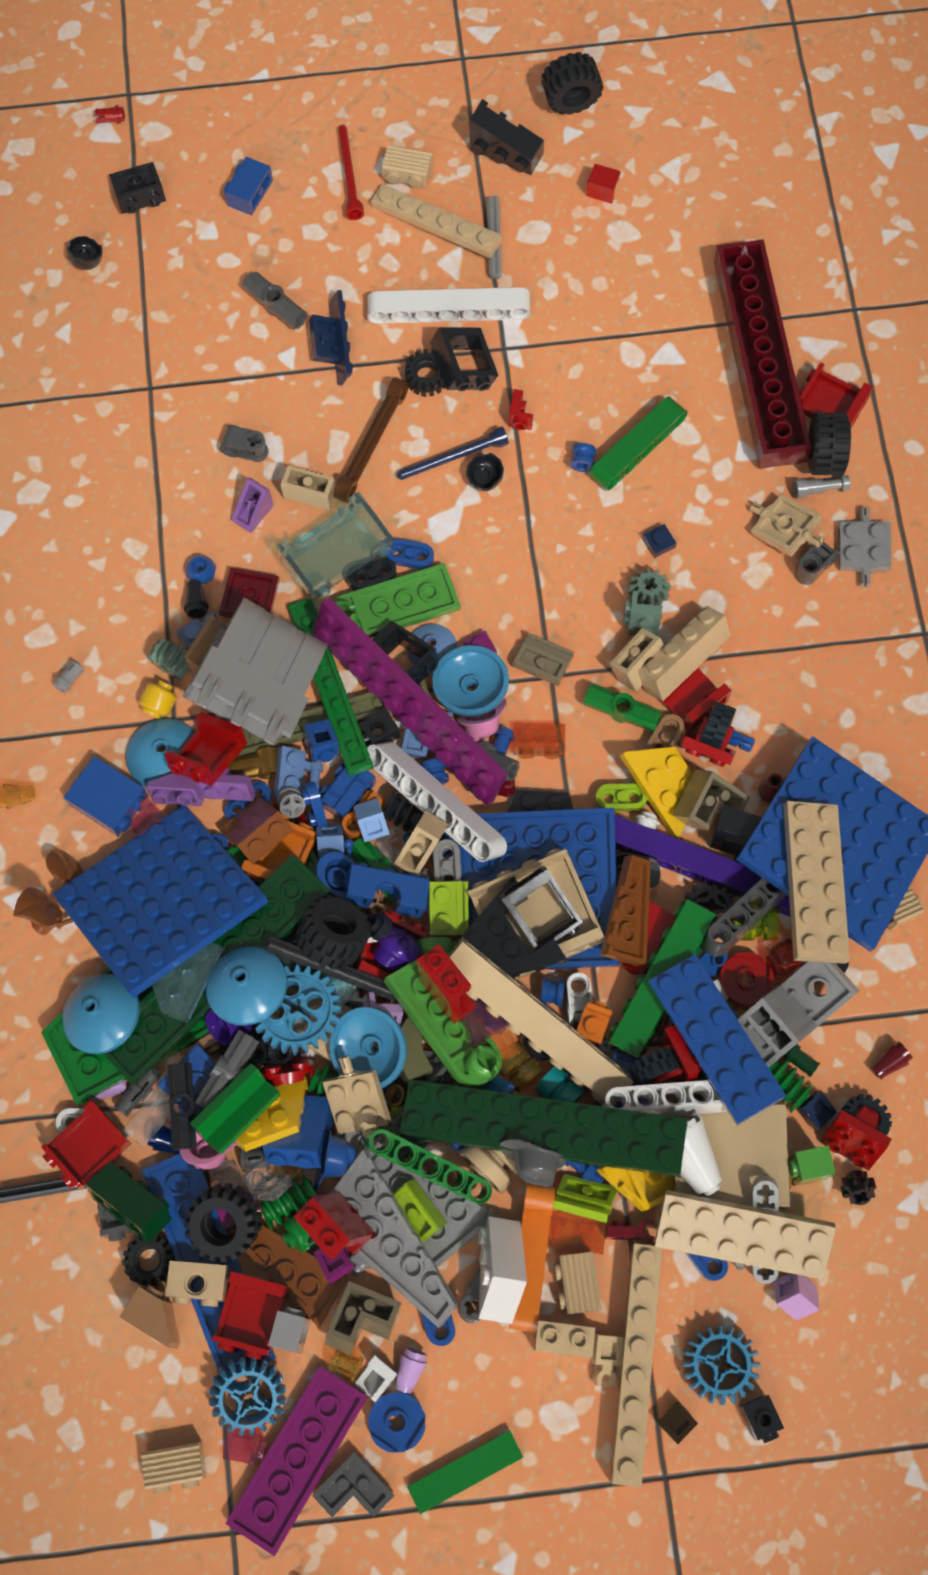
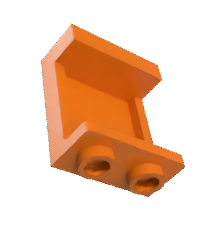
(298, 842)

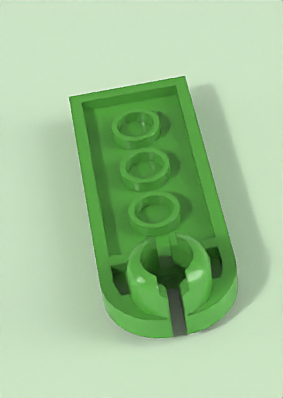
(402, 600)
(448, 1040)

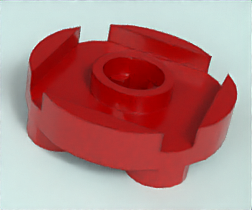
(758, 970)
(290, 1072)

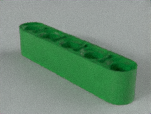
(638, 443)
(440, 1168)

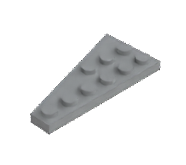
(395, 1247)

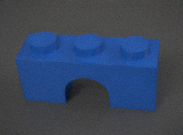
(408, 891)

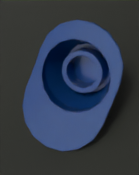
(332, 871)
(337, 1159)

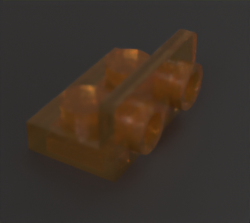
(539, 740)
(576, 1233)

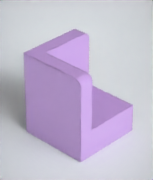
(796, 1295)

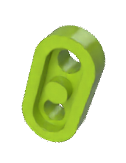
(620, 794)

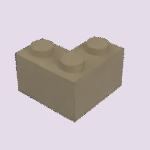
(706, 797)
(361, 1310)

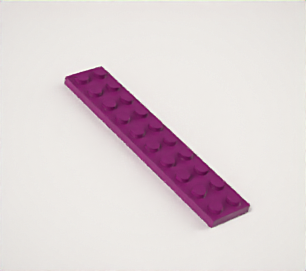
(409, 703)

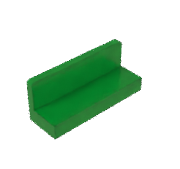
(235, 1109)

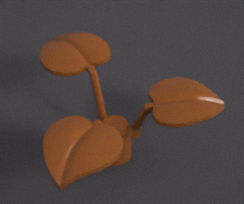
(34, 904)

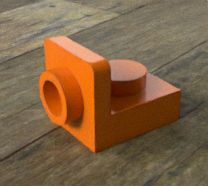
(594, 1021)

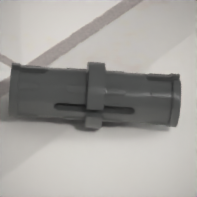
(137, 1092)

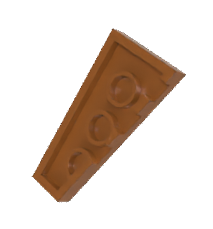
(628, 921)
(297, 1271)

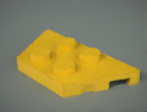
(662, 779)
(278, 1120)
(640, 1188)

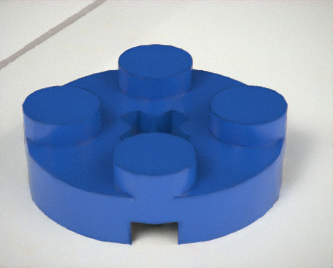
(380, 1426)

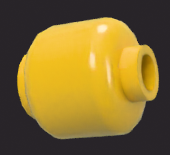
(157, 699)

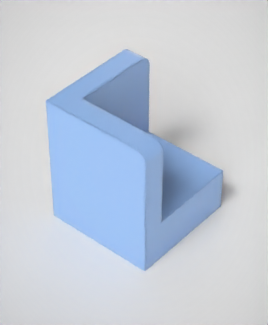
(371, 820)

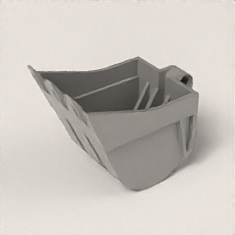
(257, 673)

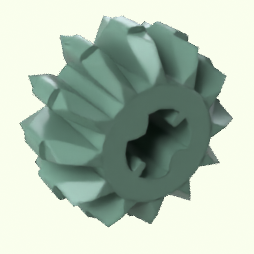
(657, 583)
(169, 658)

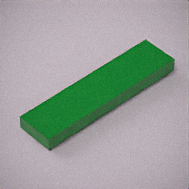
(465, 1472)

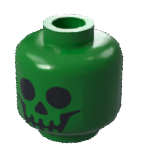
(296, 1236)

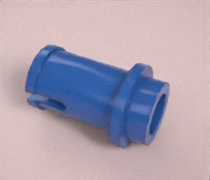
(503, 739)

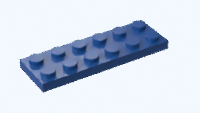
(716, 1039)

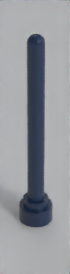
(496, 438)

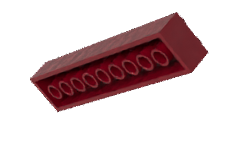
(762, 354)

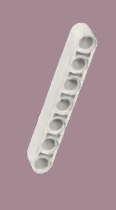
(448, 305)
(431, 795)

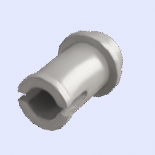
(67, 677)

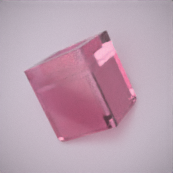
(148, 817)

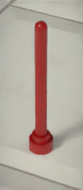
(353, 208)

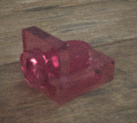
(245, 1448)

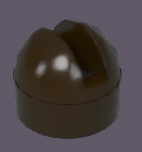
(390, 1093)

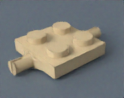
(786, 525)
(356, 1099)

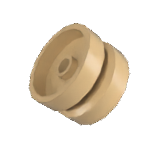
(489, 1166)

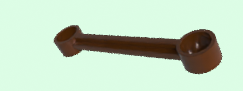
(395, 395)

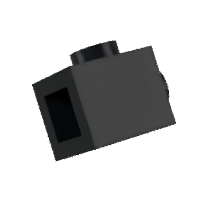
(762, 1418)

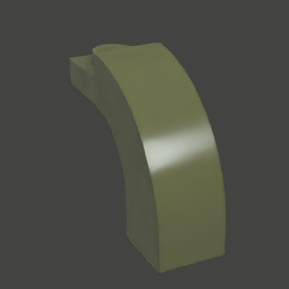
(416, 1065)

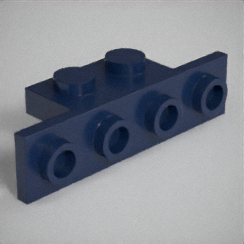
(330, 338)

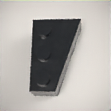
(503, 141)

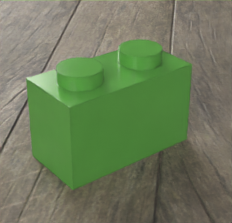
(811, 1166)

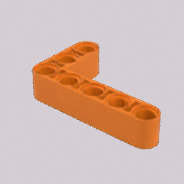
(535, 1234)

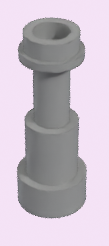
(805, 487)

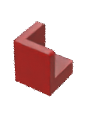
(602, 183)

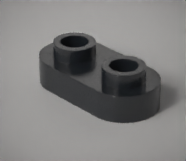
(372, 573)
(380, 926)

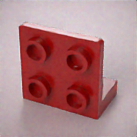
(696, 699)

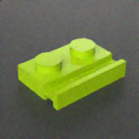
(449, 907)
(585, 1198)

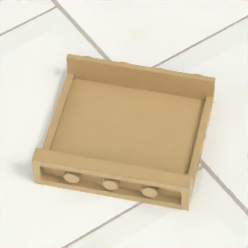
(543, 907)
(746, 1153)

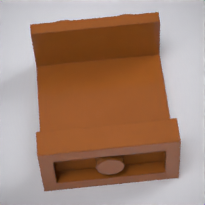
(256, 829)

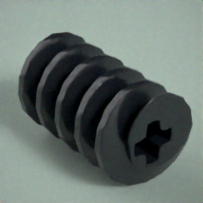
(402, 812)

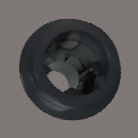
(195, 600)

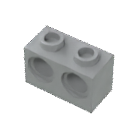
(289, 1330)

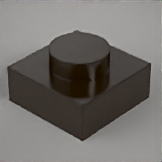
(677, 1422)

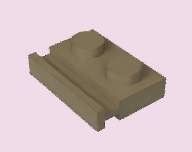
(543, 659)

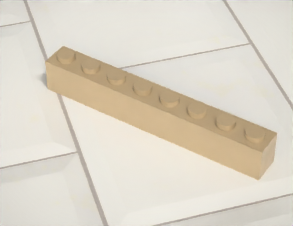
(538, 1023)
(636, 1366)

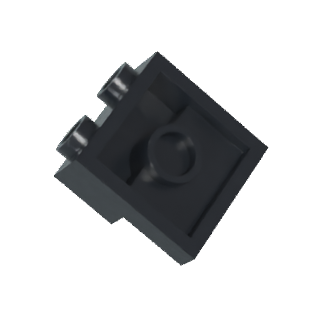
(137, 188)

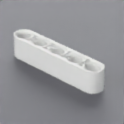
(659, 1105)

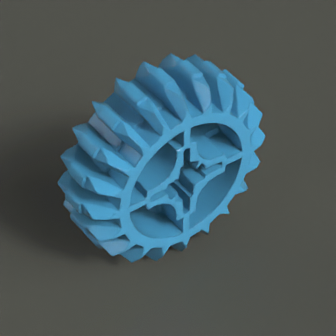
(716, 1377)
(266, 1407)

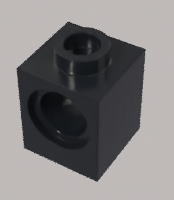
(379, 720)

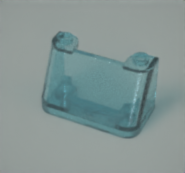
(336, 548)

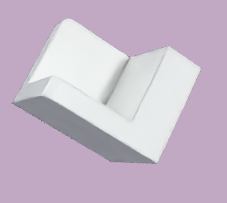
(376, 1378)

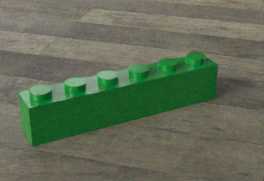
(644, 1012)

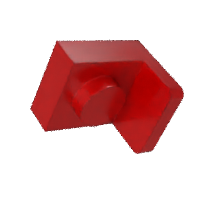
(517, 417)

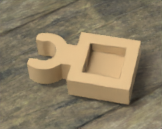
(607, 1354)

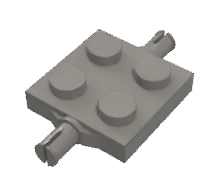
(865, 546)

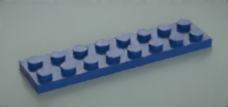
(180, 1186)

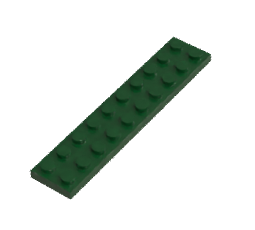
(288, 897)
(573, 1129)

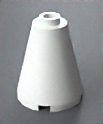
(699, 1162)

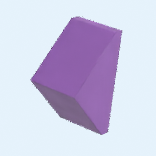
(252, 505)

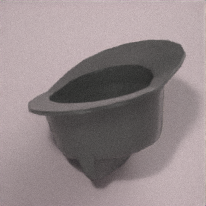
(533, 1162)

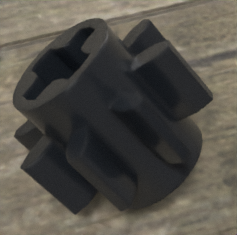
(858, 1187)

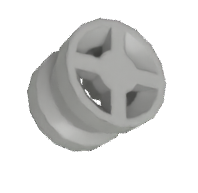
(295, 806)

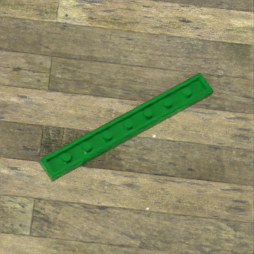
(334, 696)

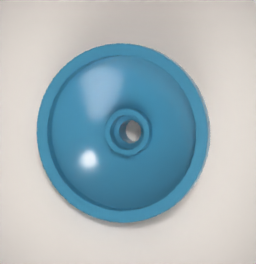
(467, 668)
(142, 755)
(256, 995)
(108, 1023)
(356, 1038)

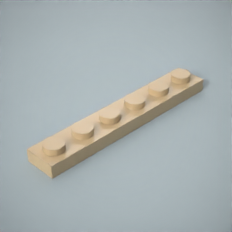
(436, 221)

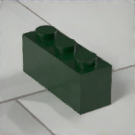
(129, 1201)

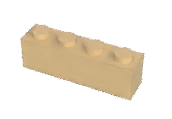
(684, 653)

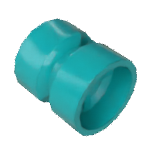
(558, 1087)

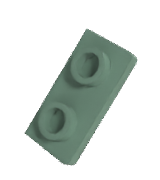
(641, 616)

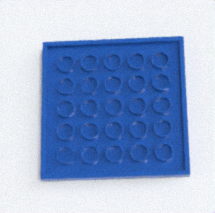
(532, 834)
(879, 836)
(159, 900)

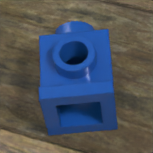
(321, 746)

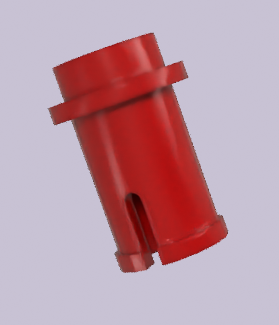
(111, 115)

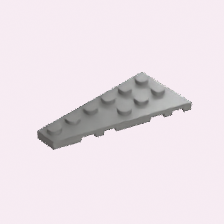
(461, 1215)

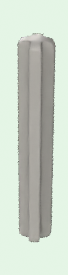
(493, 218)

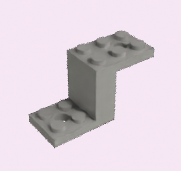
(795, 1009)

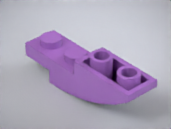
(184, 791)

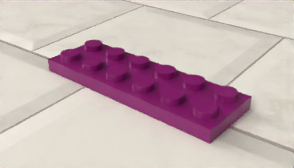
(296, 1461)

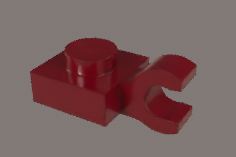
(622, 1231)

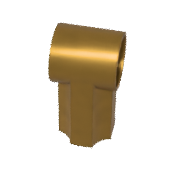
(260, 764)

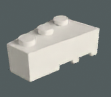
(501, 1269)

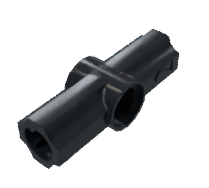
(181, 1086)

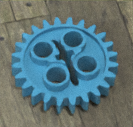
(310, 989)

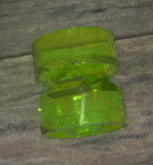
(766, 929)

